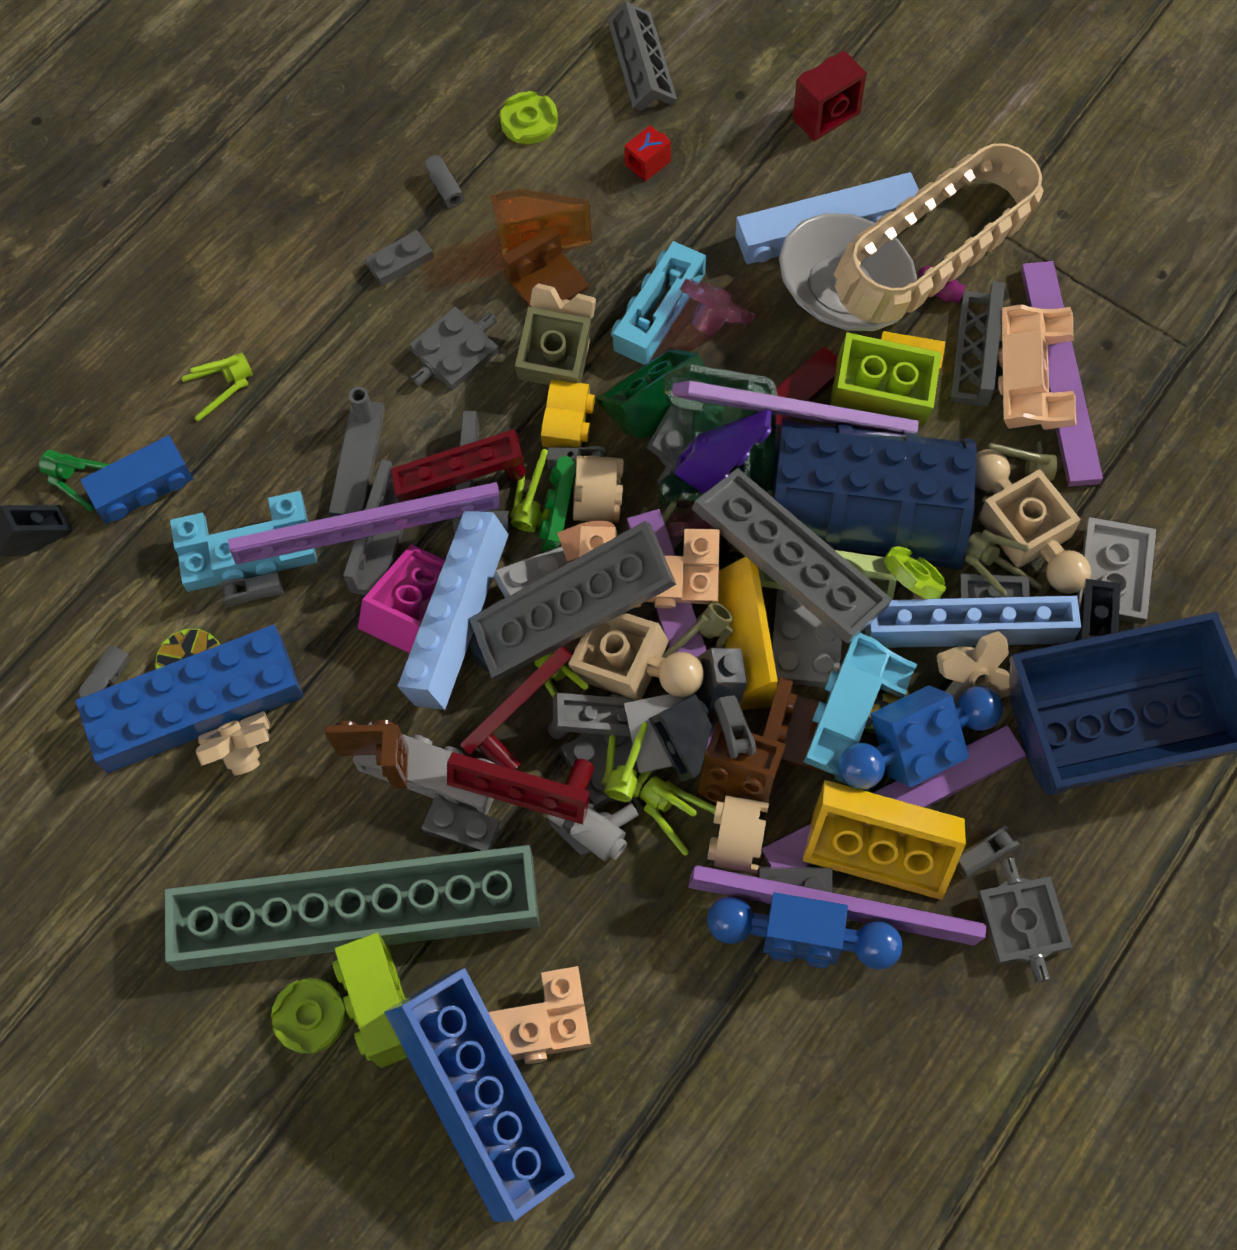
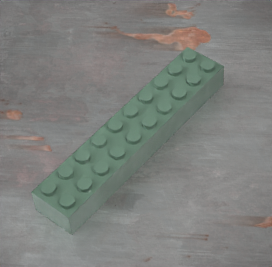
(340, 905)

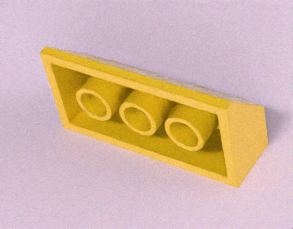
(743, 597)
(884, 840)

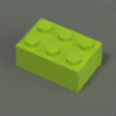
(886, 378)
(372, 988)

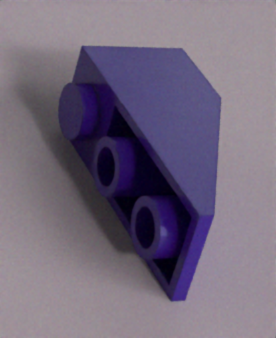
(720, 449)

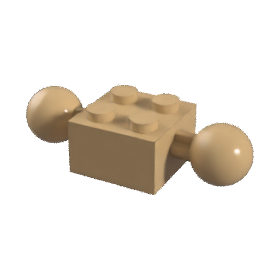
(1031, 515)
(628, 654)

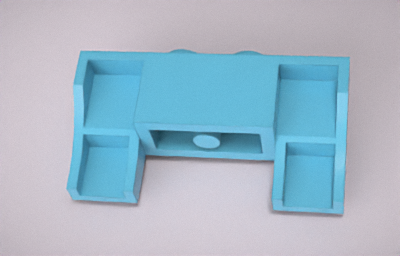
(208, 560)
(851, 697)

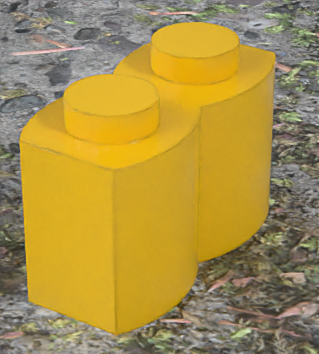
(566, 414)

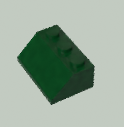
(639, 400)

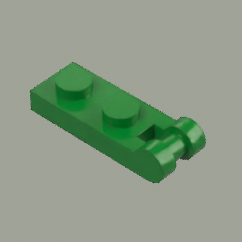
(557, 502)

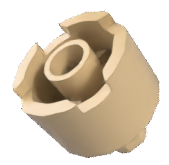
(597, 489)
(739, 834)

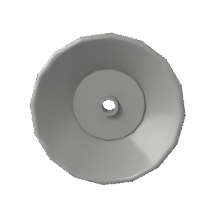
(813, 254)

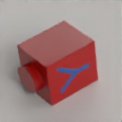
(647, 153)

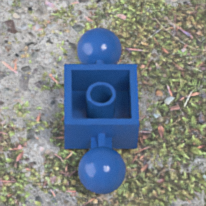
(919, 736)
(805, 931)

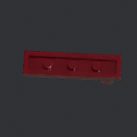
(810, 378)
(460, 465)
(483, 737)
(525, 790)

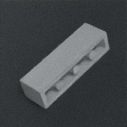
(429, 773)

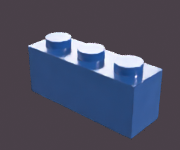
(137, 480)

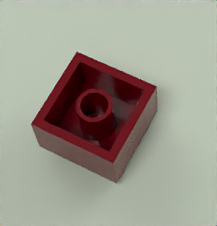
(829, 95)

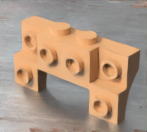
(1026, 370)
(694, 572)
(549, 1026)

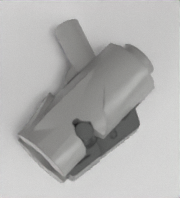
(598, 833)

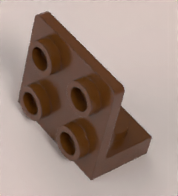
(543, 263)
(792, 723)
(378, 739)
(743, 776)

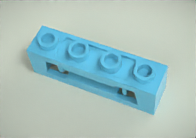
(633, 333)

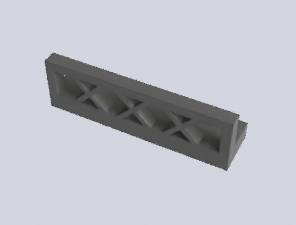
(636, 56)
(989, 343)
(374, 554)

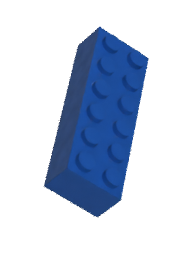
(188, 699)
(480, 1096)

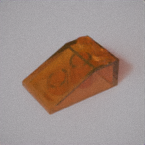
(526, 213)

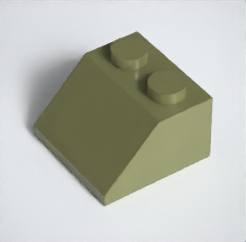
(552, 347)

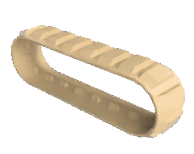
(995, 163)

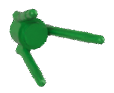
(62, 466)

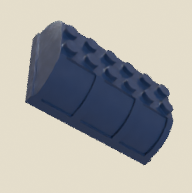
(878, 489)
(1126, 702)

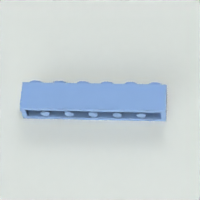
(764, 231)
(456, 598)
(968, 619)

